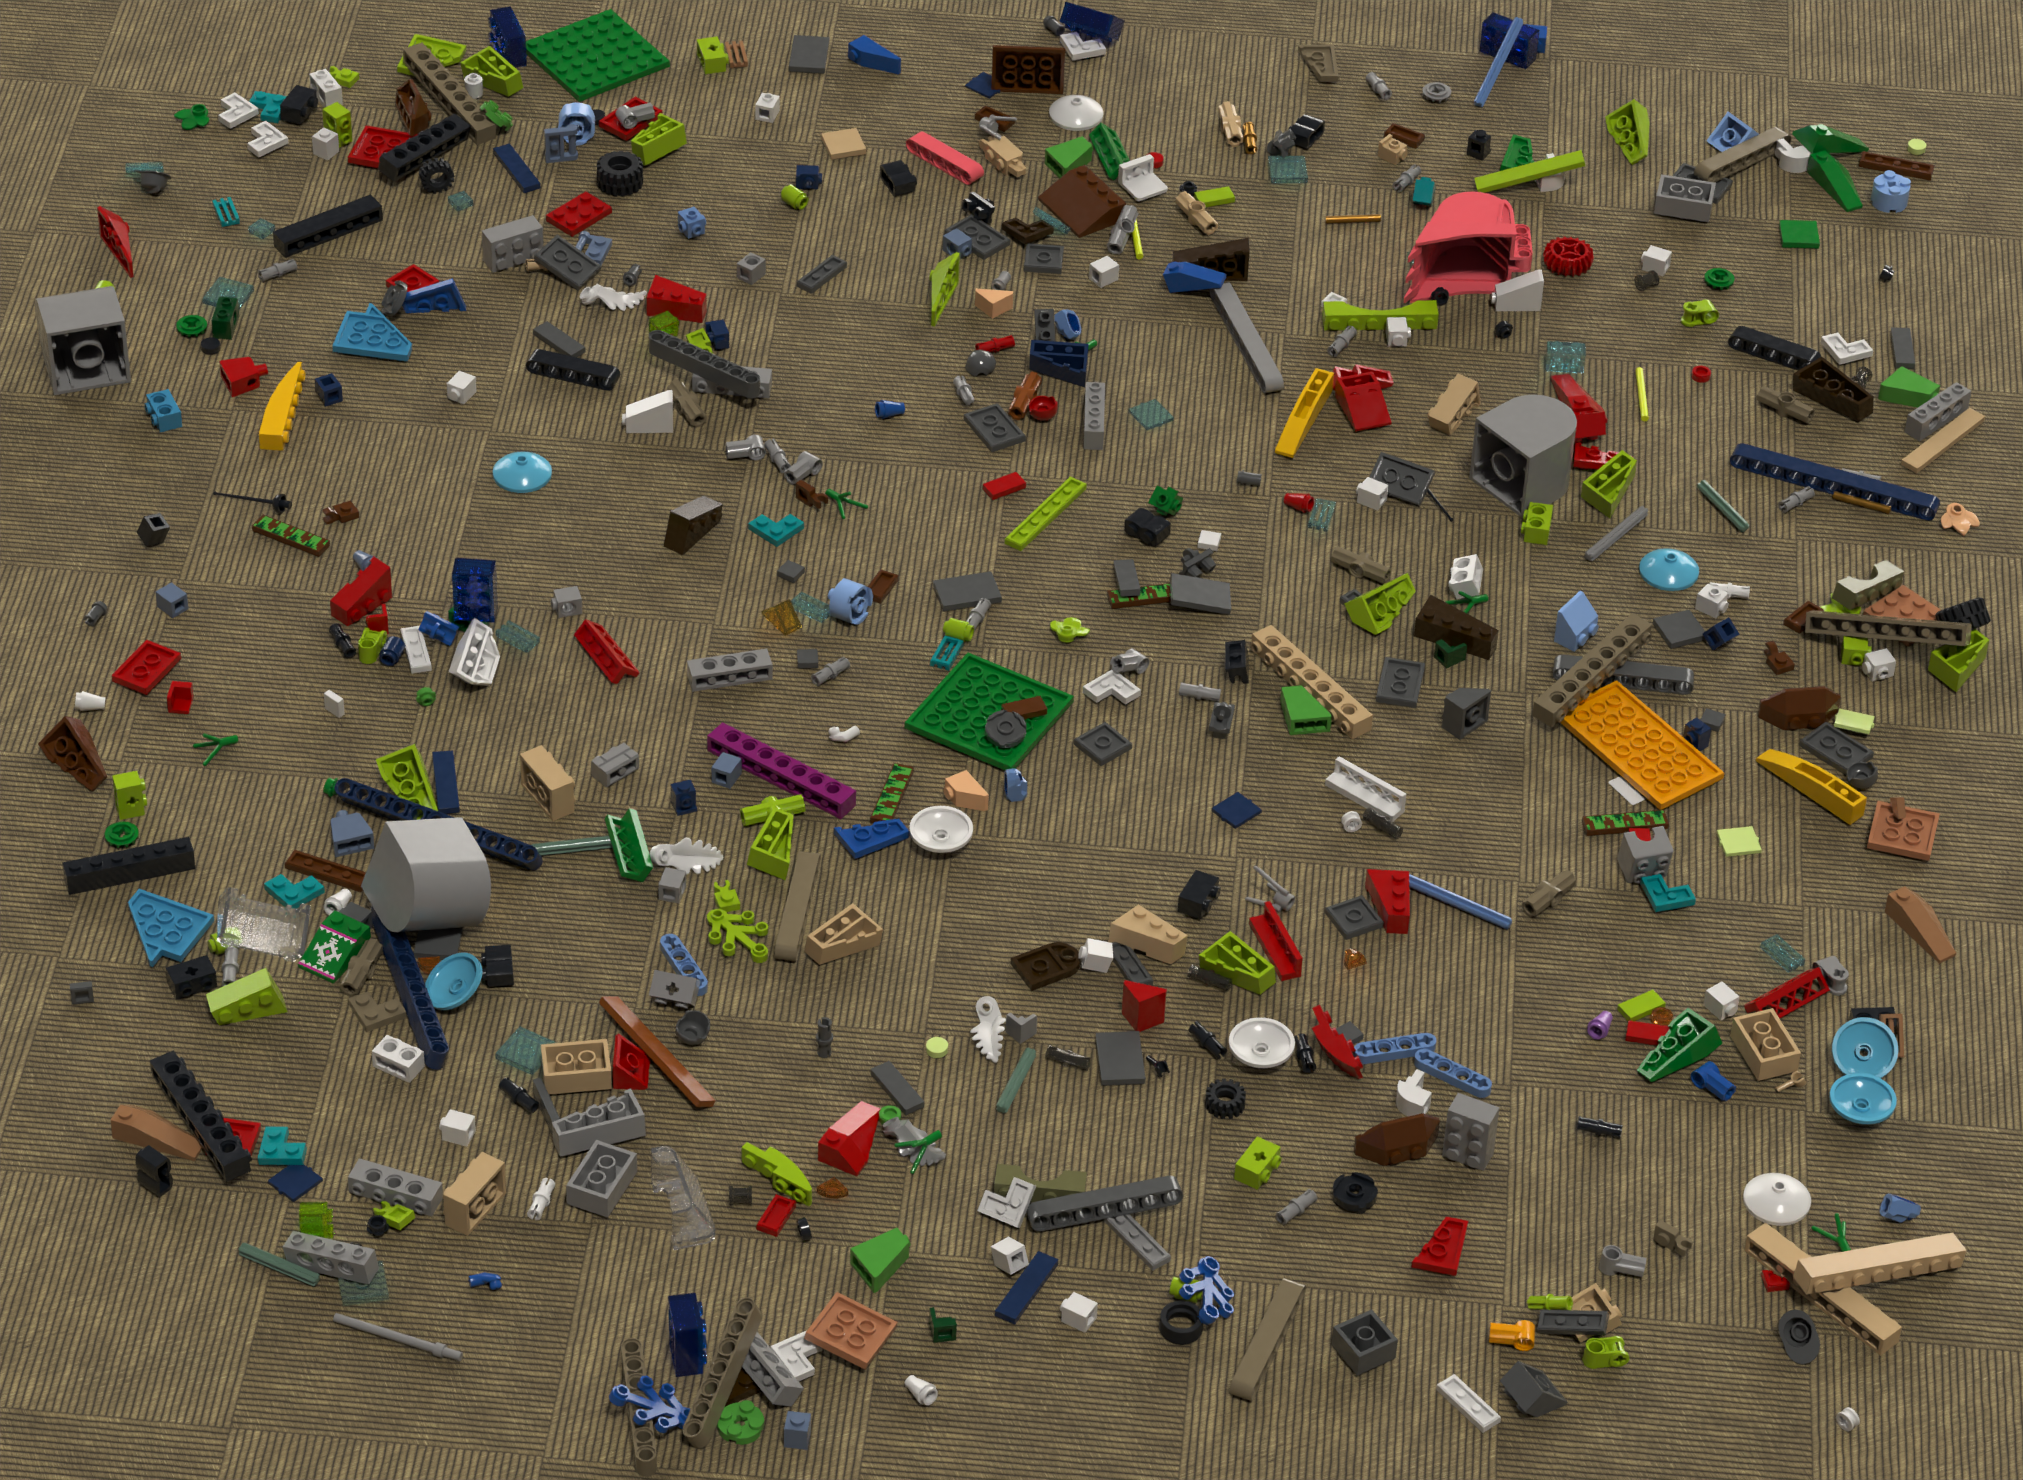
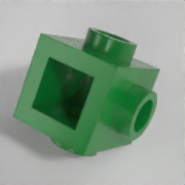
(1166, 500)

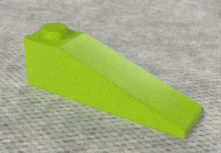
(1630, 130)
(944, 282)
(1381, 605)
(407, 776)

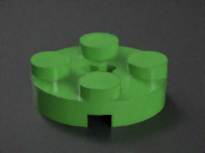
(496, 115)
(745, 1412)

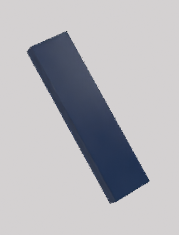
(516, 168)
(446, 782)
(1026, 1287)

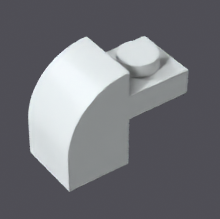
(1792, 159)
(1551, 182)
(1411, 1097)

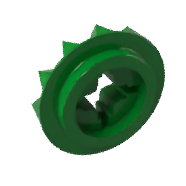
(1719, 278)
(186, 325)
(114, 831)

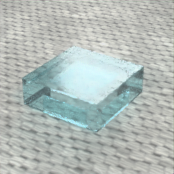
(460, 201)
(261, 228)

